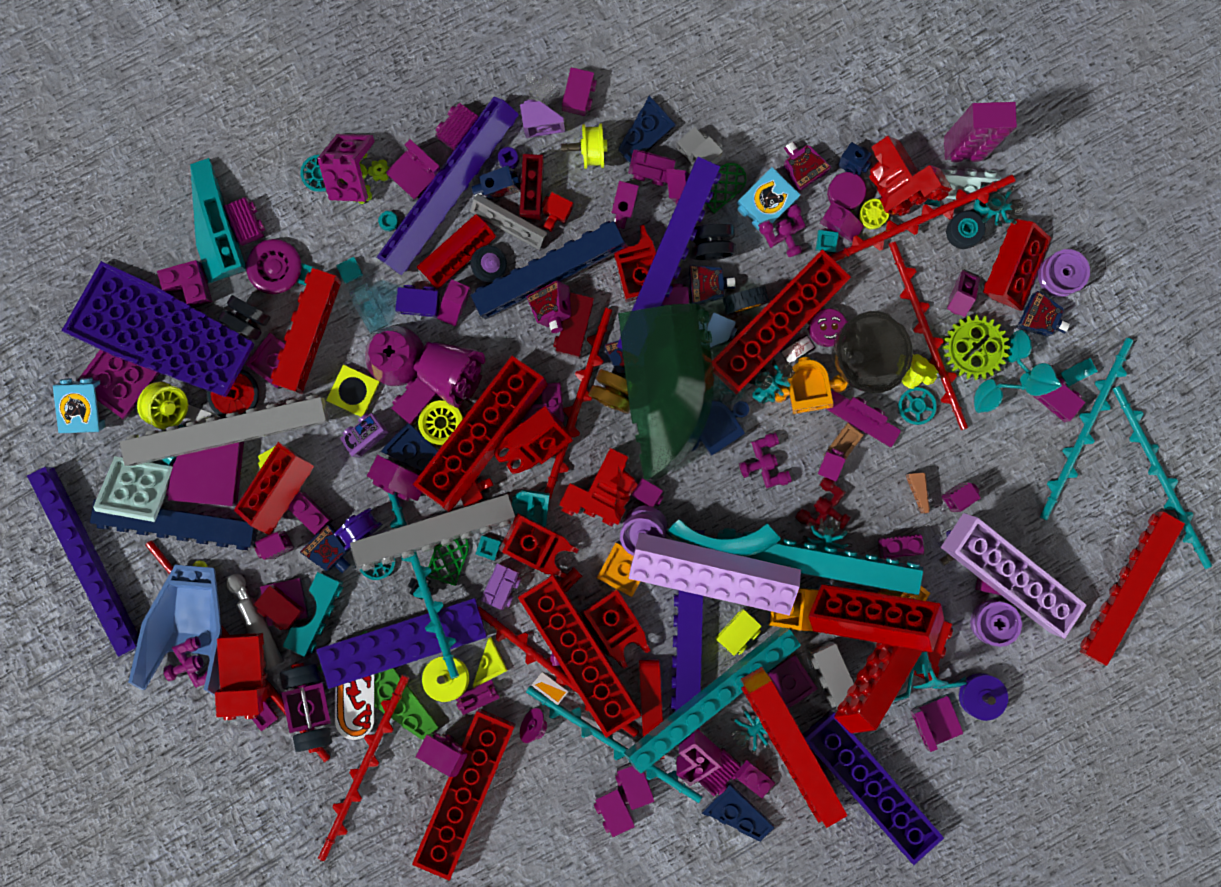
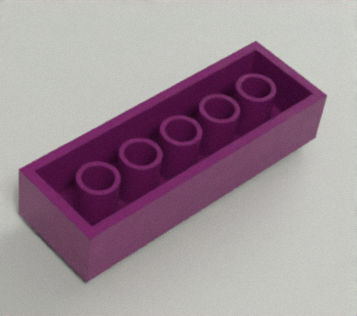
(979, 131)

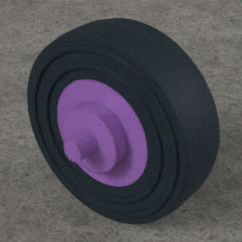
(488, 263)

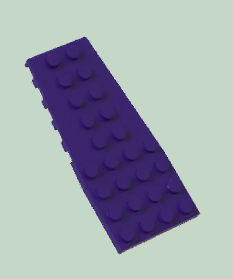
(156, 331)

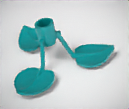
(1035, 382)
(923, 666)

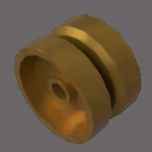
(613, 393)

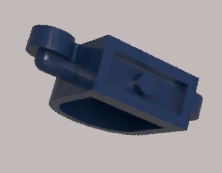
(722, 426)

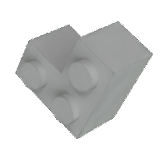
(697, 144)

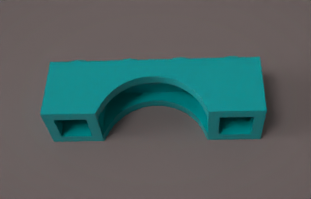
(325, 590)

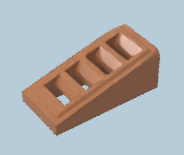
(919, 489)

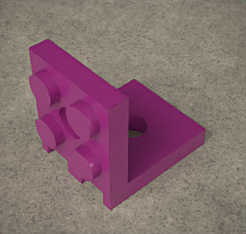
(342, 161)

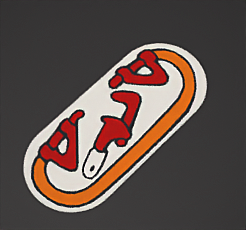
(355, 708)

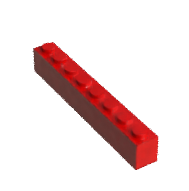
(1131, 587)

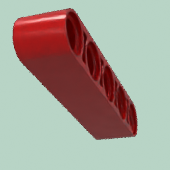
(650, 695)

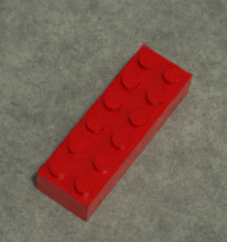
(306, 331)
(877, 617)
(876, 687)

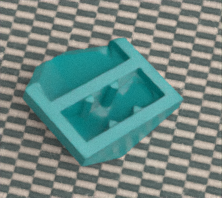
(532, 505)

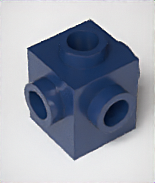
(855, 159)

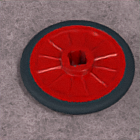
(246, 396)

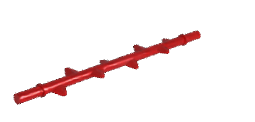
(927, 214)
(923, 328)
(582, 396)
(533, 656)
(368, 761)

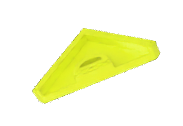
(490, 664)

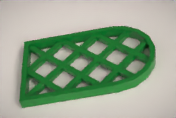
(714, 210)
(446, 565)

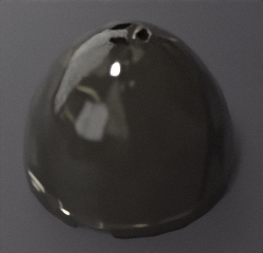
(881, 348)

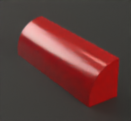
(456, 251)

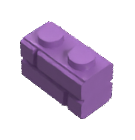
(500, 586)

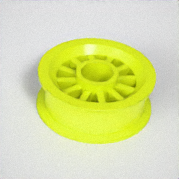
(426, 412)

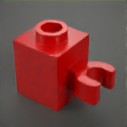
(557, 209)
(474, 494)

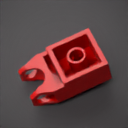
(633, 261)
(534, 441)
(541, 551)
(619, 632)

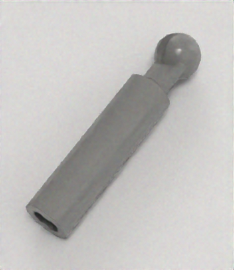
(253, 620)

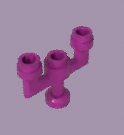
(784, 230)
(765, 462)
(191, 664)

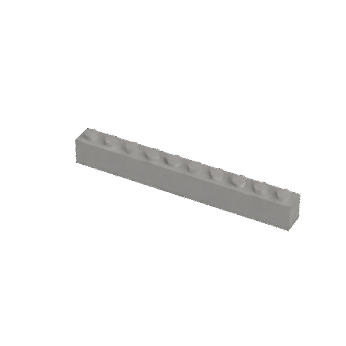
(225, 431)

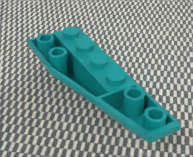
(213, 231)

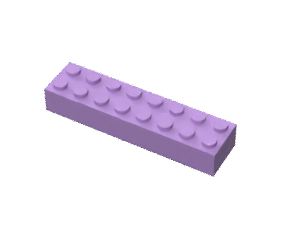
(715, 574)
(1013, 575)

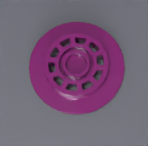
(273, 266)

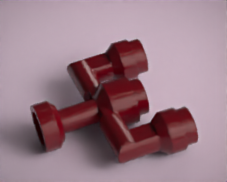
(825, 506)

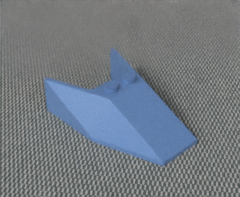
(181, 610)

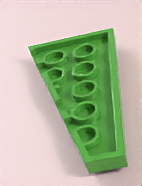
(409, 710)

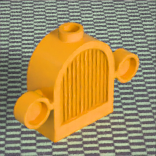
(810, 387)

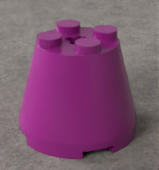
(399, 367)
(450, 371)

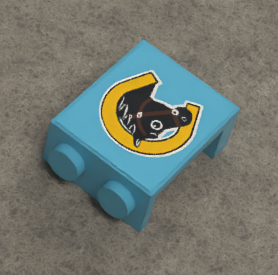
(767, 198)
(77, 406)

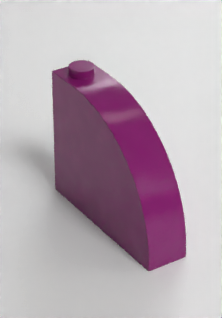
(208, 476)

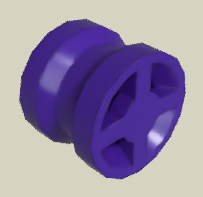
(511, 160)

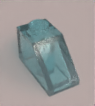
(368, 308)

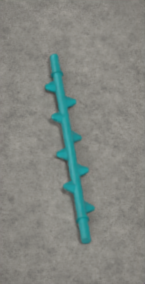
(1084, 437)
(1167, 483)
(423, 592)
(587, 730)

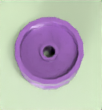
(1070, 263)
(642, 520)
(1007, 619)

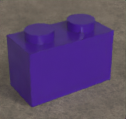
(417, 301)

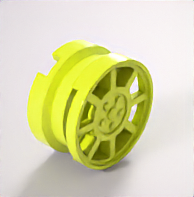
(872, 214)

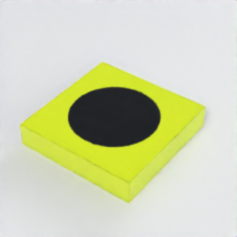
(353, 391)

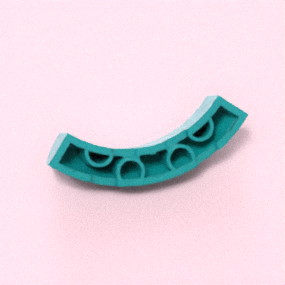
(744, 546)

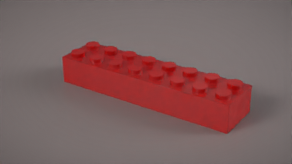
(779, 321)
(479, 433)
(579, 655)
(792, 747)
(463, 795)

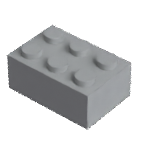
(831, 672)

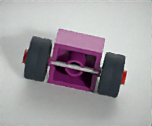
(306, 707)

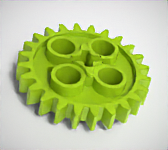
(989, 361)

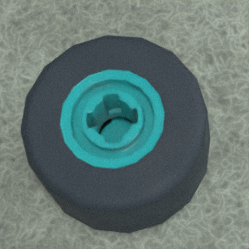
(960, 235)

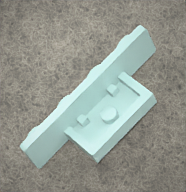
(966, 180)

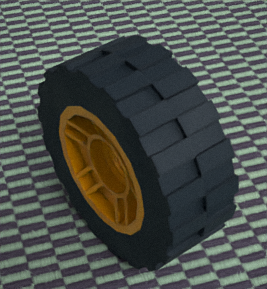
(746, 300)

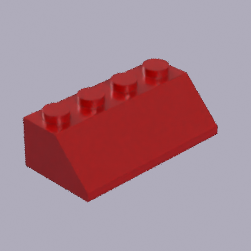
(1017, 264)
(273, 488)

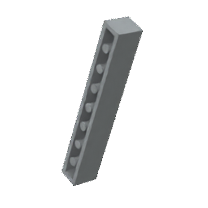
(432, 532)

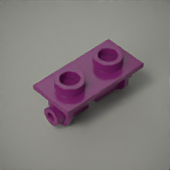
(477, 697)

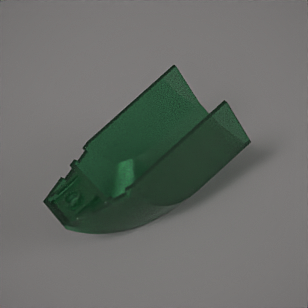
(667, 381)

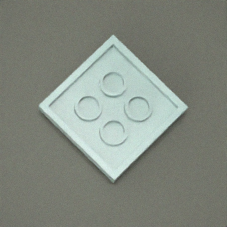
(133, 490)

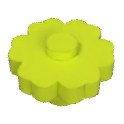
(919, 372)

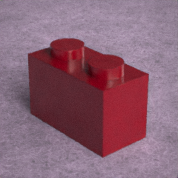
(278, 607)

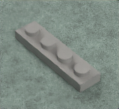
(508, 222)

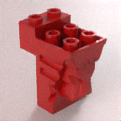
(901, 182)
(607, 494)
(241, 676)

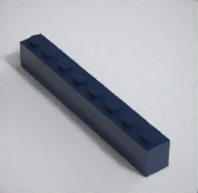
(553, 267)
(184, 526)

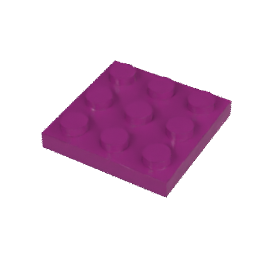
(119, 382)

